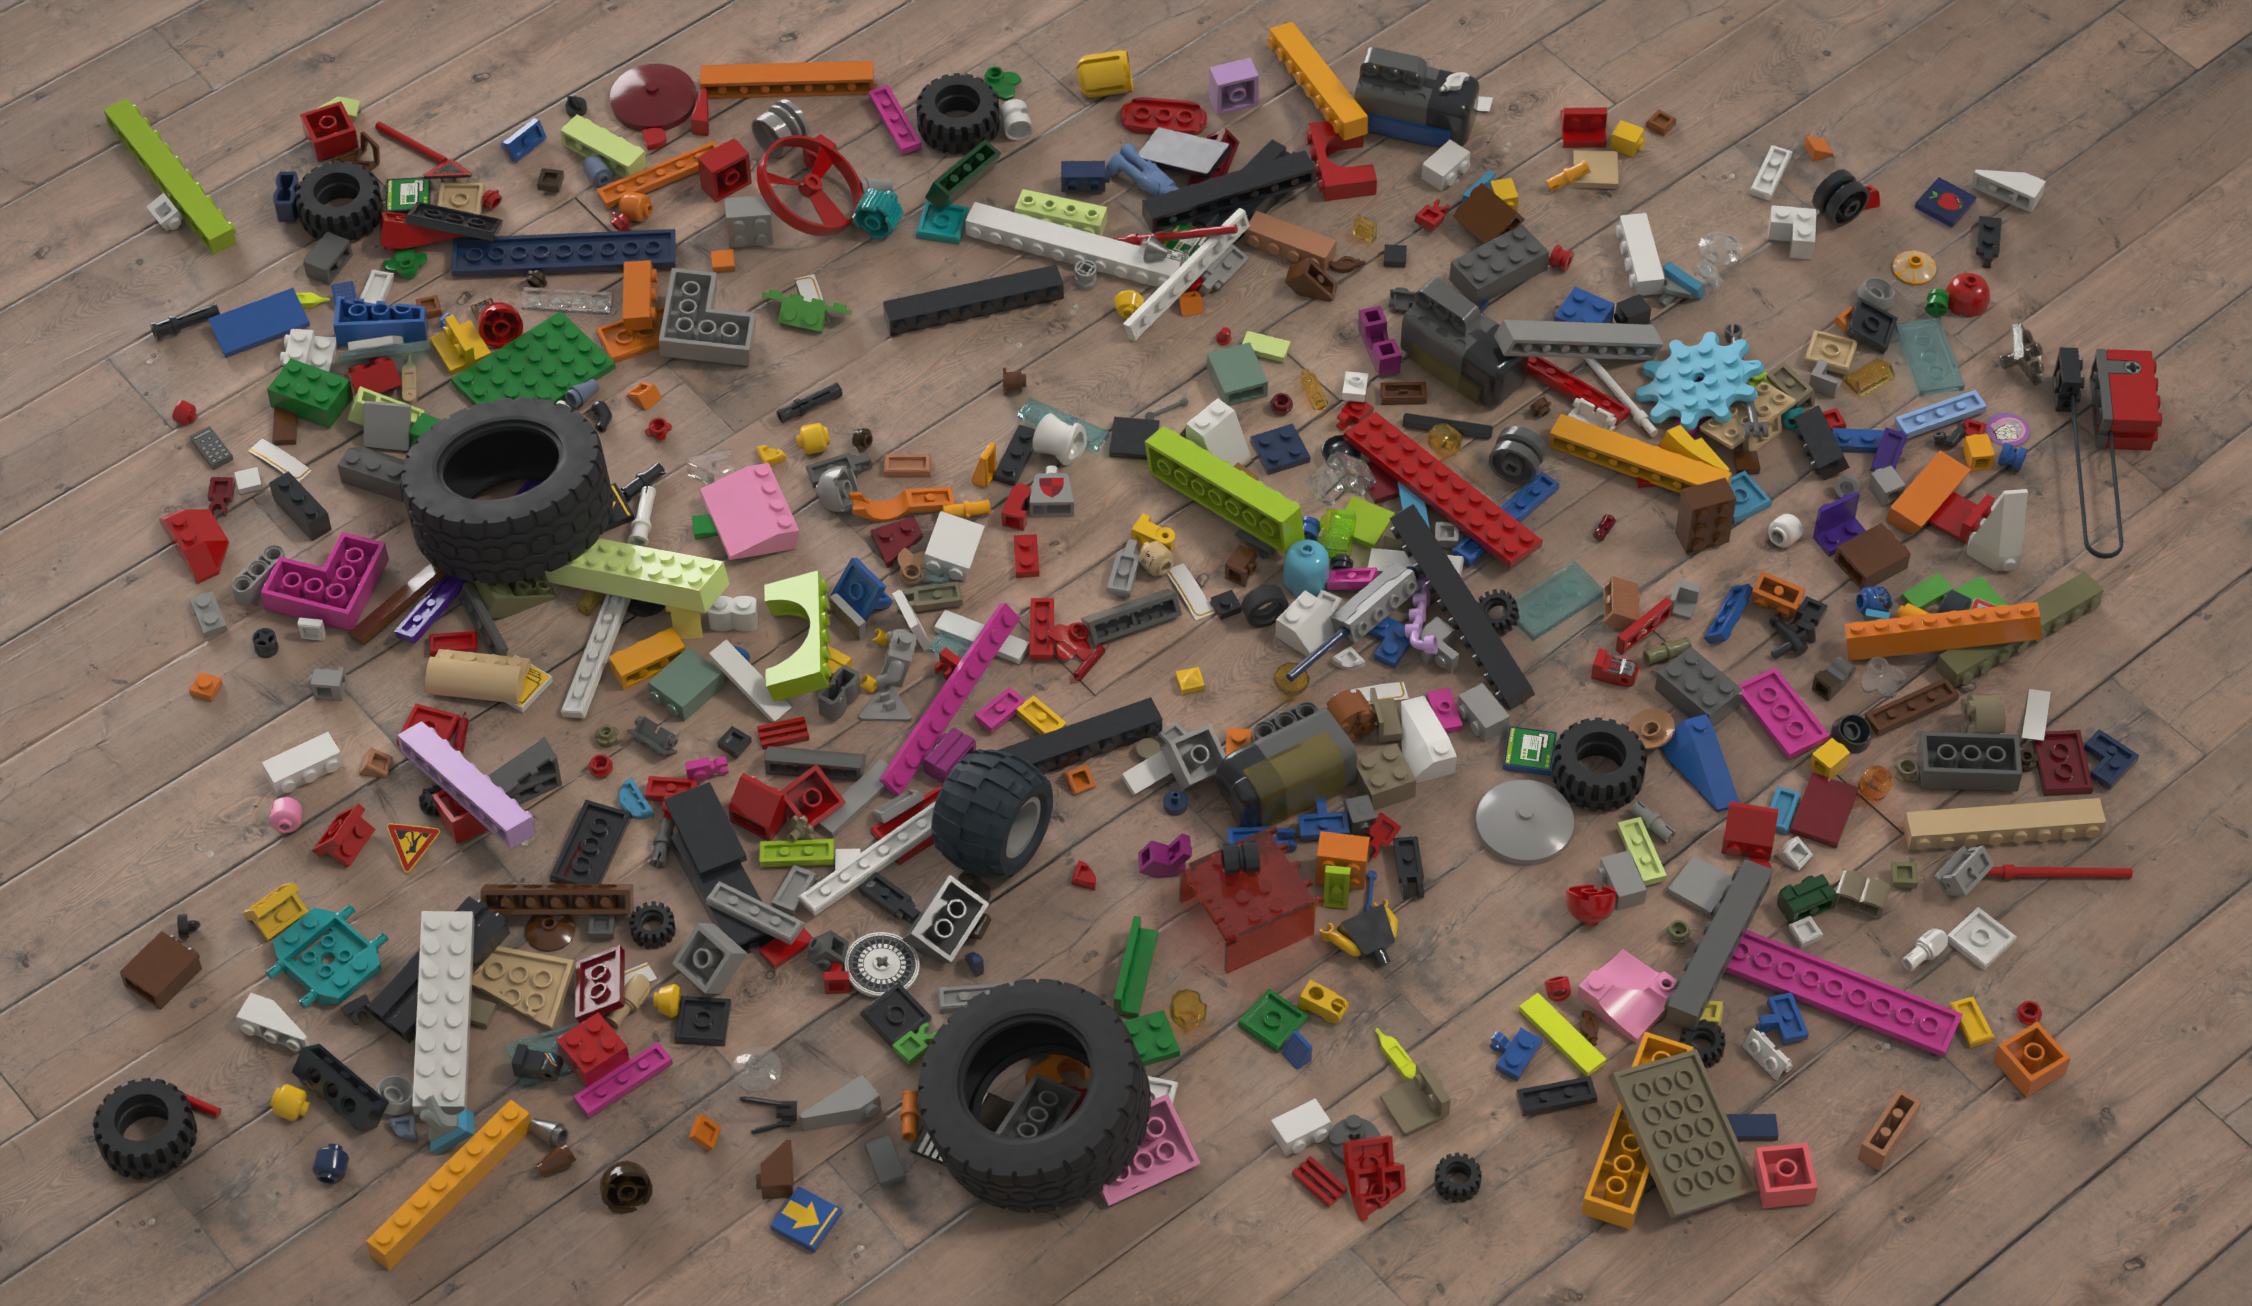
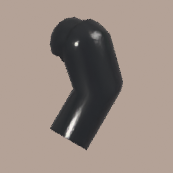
(603, 411)
(1953, 440)

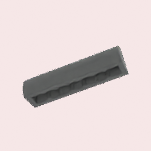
(1132, 616)
(797, 761)

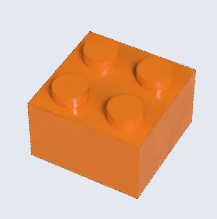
(1343, 851)
(2032, 1059)

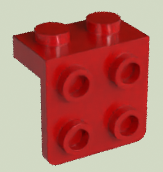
(1961, 516)

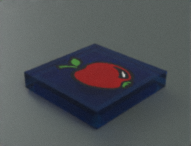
(1945, 202)

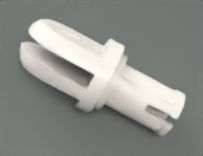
(1926, 948)

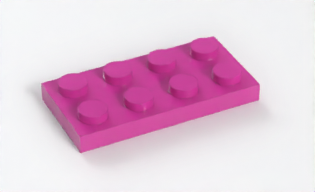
(1782, 713)

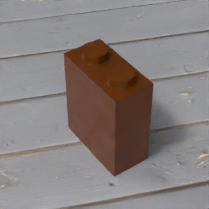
(1487, 214)
(1872, 556)
(161, 969)

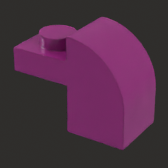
(1165, 860)

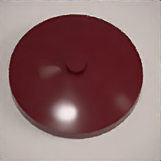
(653, 97)

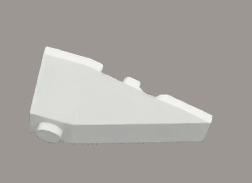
(2001, 535)
(1425, 741)

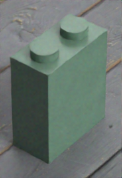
(1237, 374)
(686, 684)

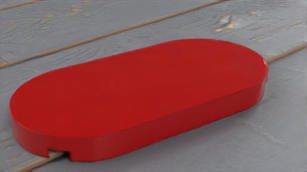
(1146, 114)

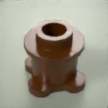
(1013, 380)

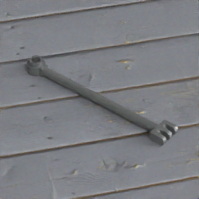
(1753, 424)

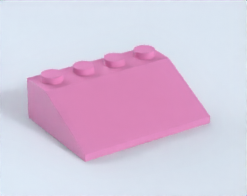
(750, 513)
(1162, 1154)

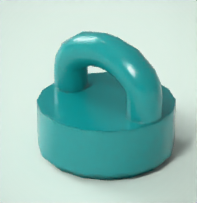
(1790, 414)

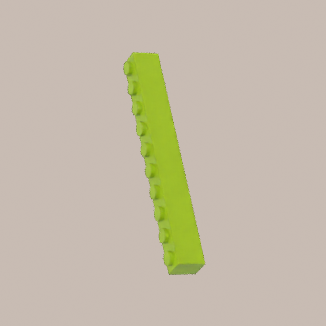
(170, 176)

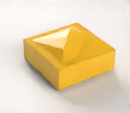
(1190, 680)

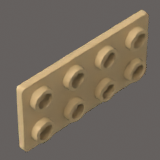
(1768, 406)

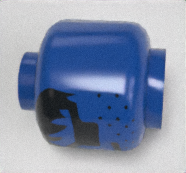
(1874, 598)

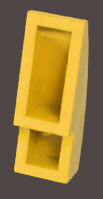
(1680, 442)

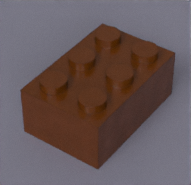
(1705, 515)

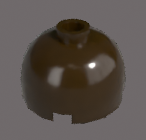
(625, 1187)

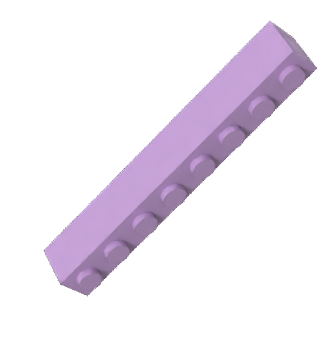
(467, 784)

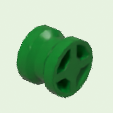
(1937, 302)

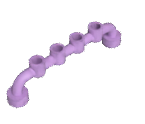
(1417, 617)

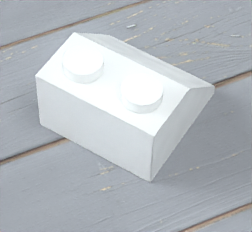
(1305, 624)

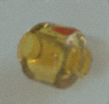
(1444, 440)

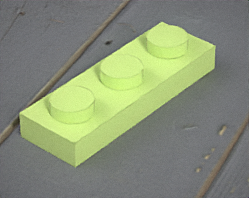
(1641, 850)

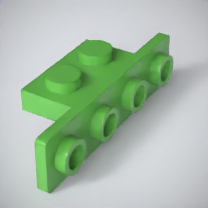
(802, 313)

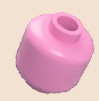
(285, 815)

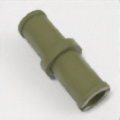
(1666, 651)

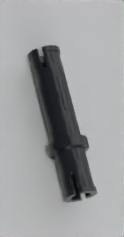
(800, 407)

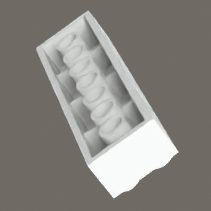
(443, 1010)

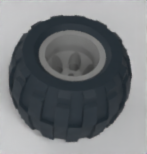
(992, 813)

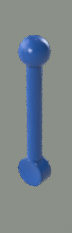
(1371, 876)

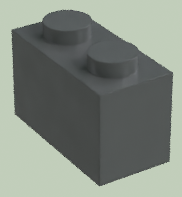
(327, 258)

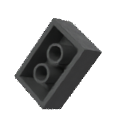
(1698, 687)

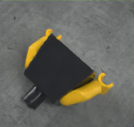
(1366, 934)

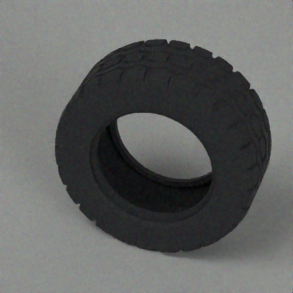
(515, 533)
(1012, 1026)

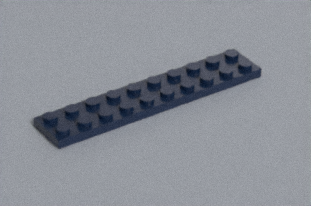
(562, 252)

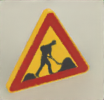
(411, 842)

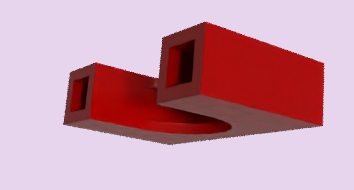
(1335, 180)

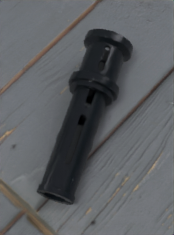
(175, 324)

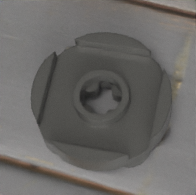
(1349, 1128)

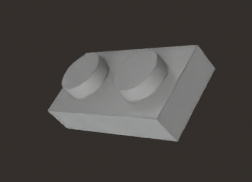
(208, 614)

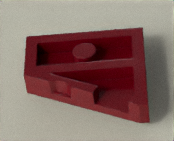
(895, 537)

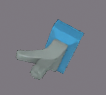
(1680, 285)
(446, 1129)

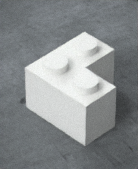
(1796, 226)

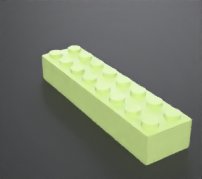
(645, 575)

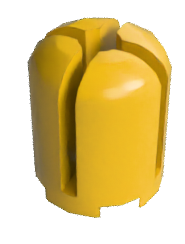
(1104, 74)

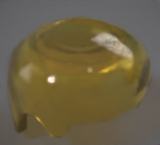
(1289, 688)
(1187, 1009)

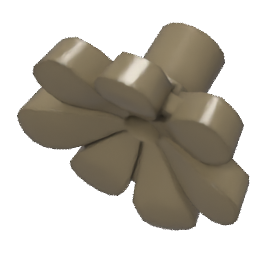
(799, 829)

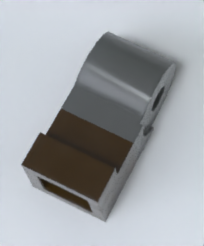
(1833, 677)

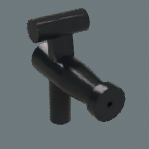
(1793, 640)

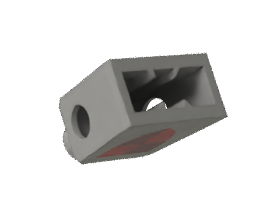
(1051, 495)

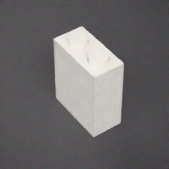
(952, 546)

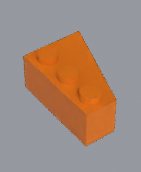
(639, 295)

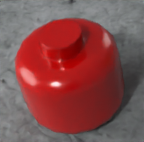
(184, 413)

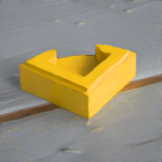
(770, 455)

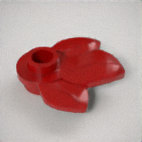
(1069, 643)

